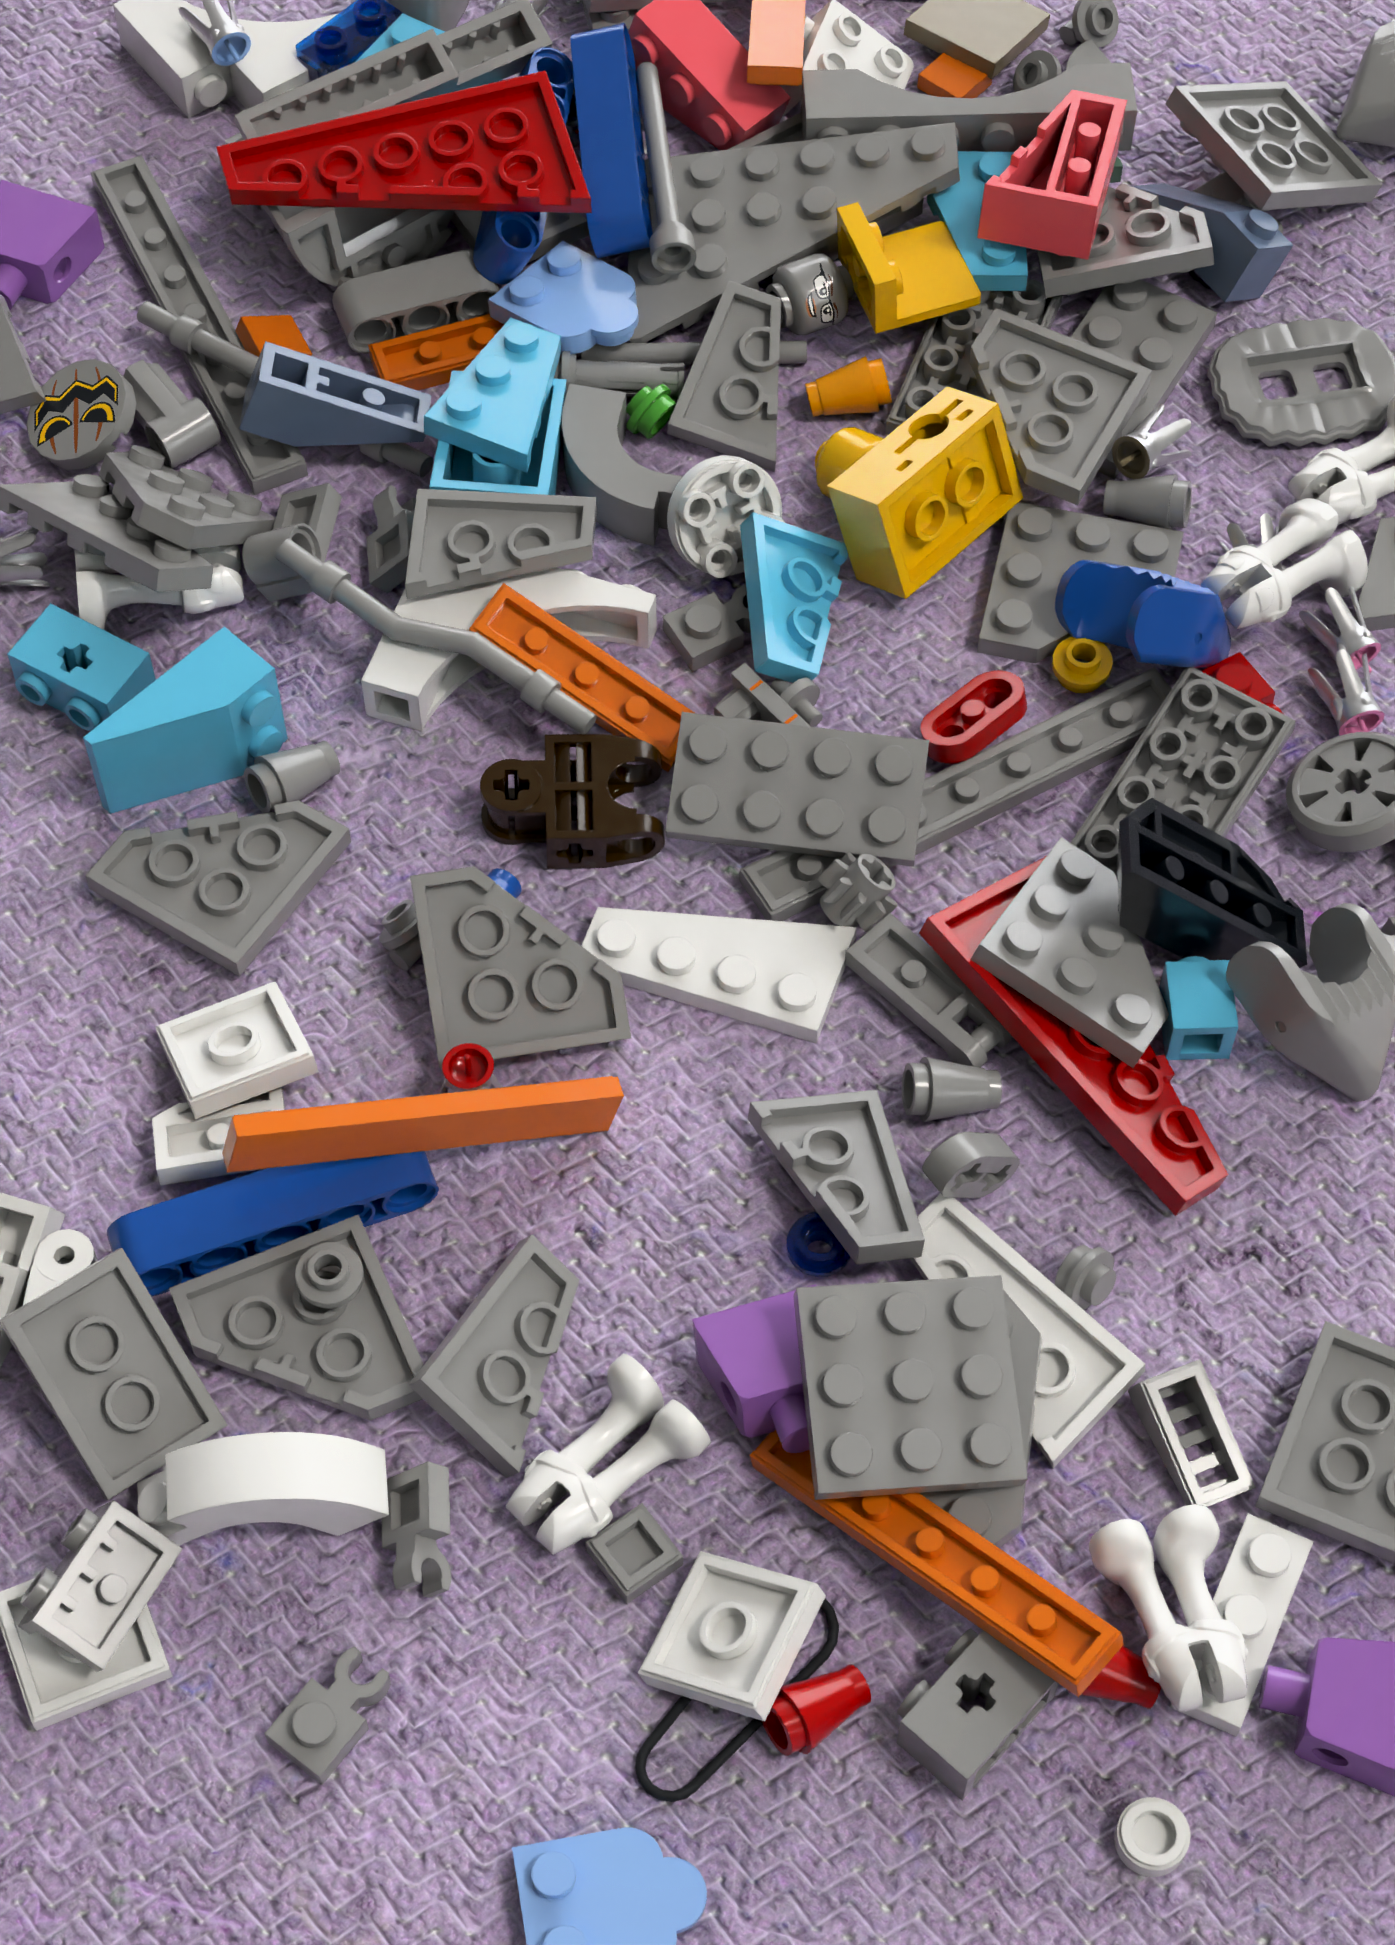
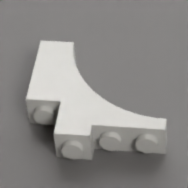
(188, 75)
(411, 680)

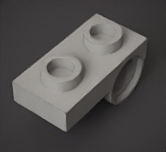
(307, 520)

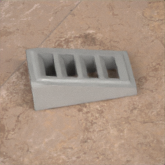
(1204, 1405)

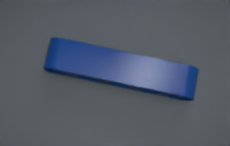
(611, 140)
(510, 237)
(264, 1210)

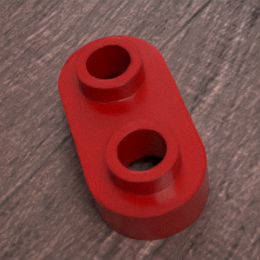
(974, 716)

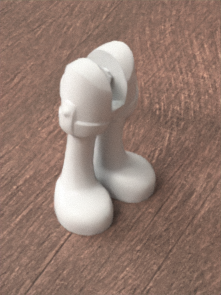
(1341, 476)
(103, 590)
(1268, 591)
(634, 1402)
(1182, 1546)

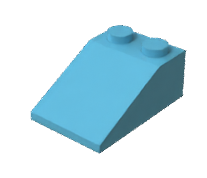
(468, 471)
(189, 726)

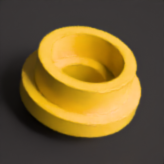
(1081, 676)

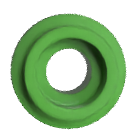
(650, 410)

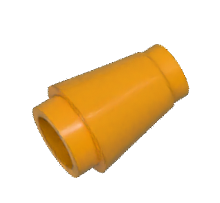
(850, 389)

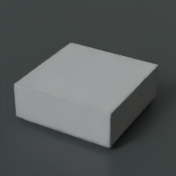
(634, 1553)

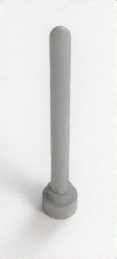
(671, 243)

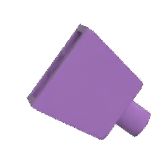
(43, 243)
(756, 1367)
(1342, 1708)

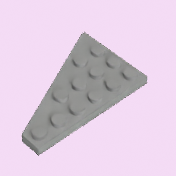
(777, 206)

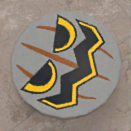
(82, 414)

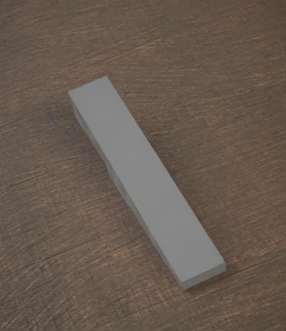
(409, 71)

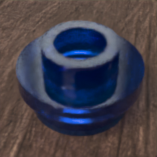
(811, 1229)

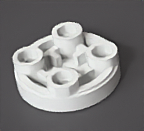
(712, 505)

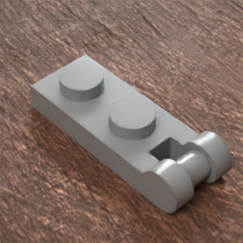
(925, 991)

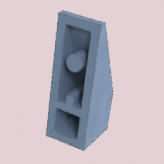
(1243, 240)
(327, 404)

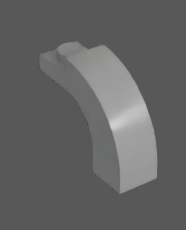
(627, 495)

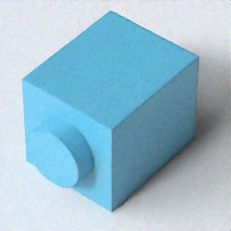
(1200, 1009)

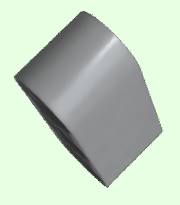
(411, 299)

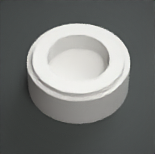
(1152, 1837)

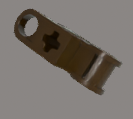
(544, 801)

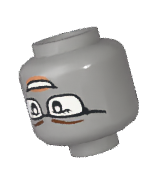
(811, 293)

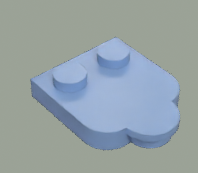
(573, 298)
(606, 1890)

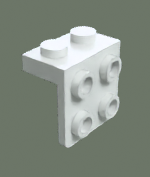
(843, 41)

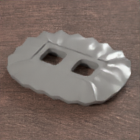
(1296, 352)

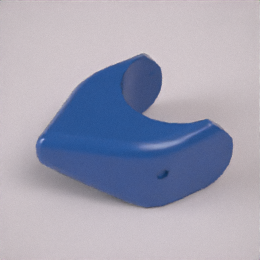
(1143, 611)

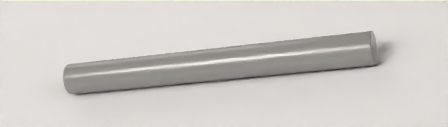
(678, 352)

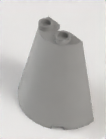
(355, 242)

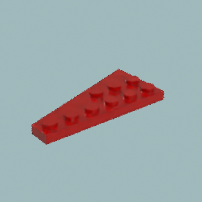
(450, 151)
(1126, 1104)

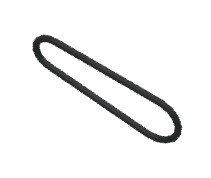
(738, 1741)

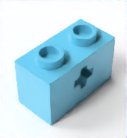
(78, 667)

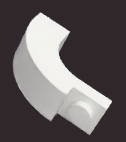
(266, 1478)

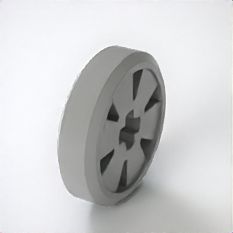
(1323, 798)

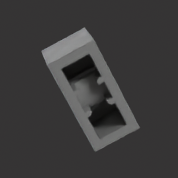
(965, 1745)

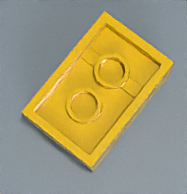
(926, 491)

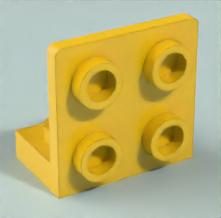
(903, 273)

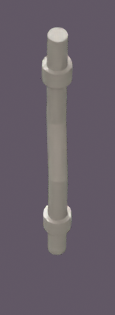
(195, 337)
(536, 688)

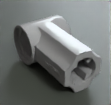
(171, 422)

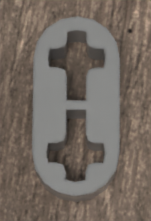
(970, 1165)

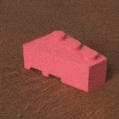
(704, 73)
(1059, 182)

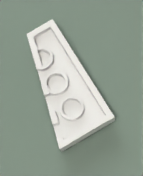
(732, 966)
(1080, 1363)

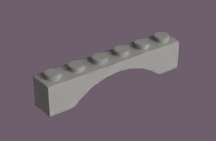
(856, 103)

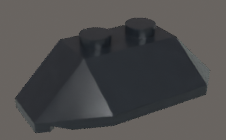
(1198, 890)

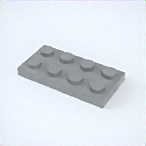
(1150, 330)
(797, 788)

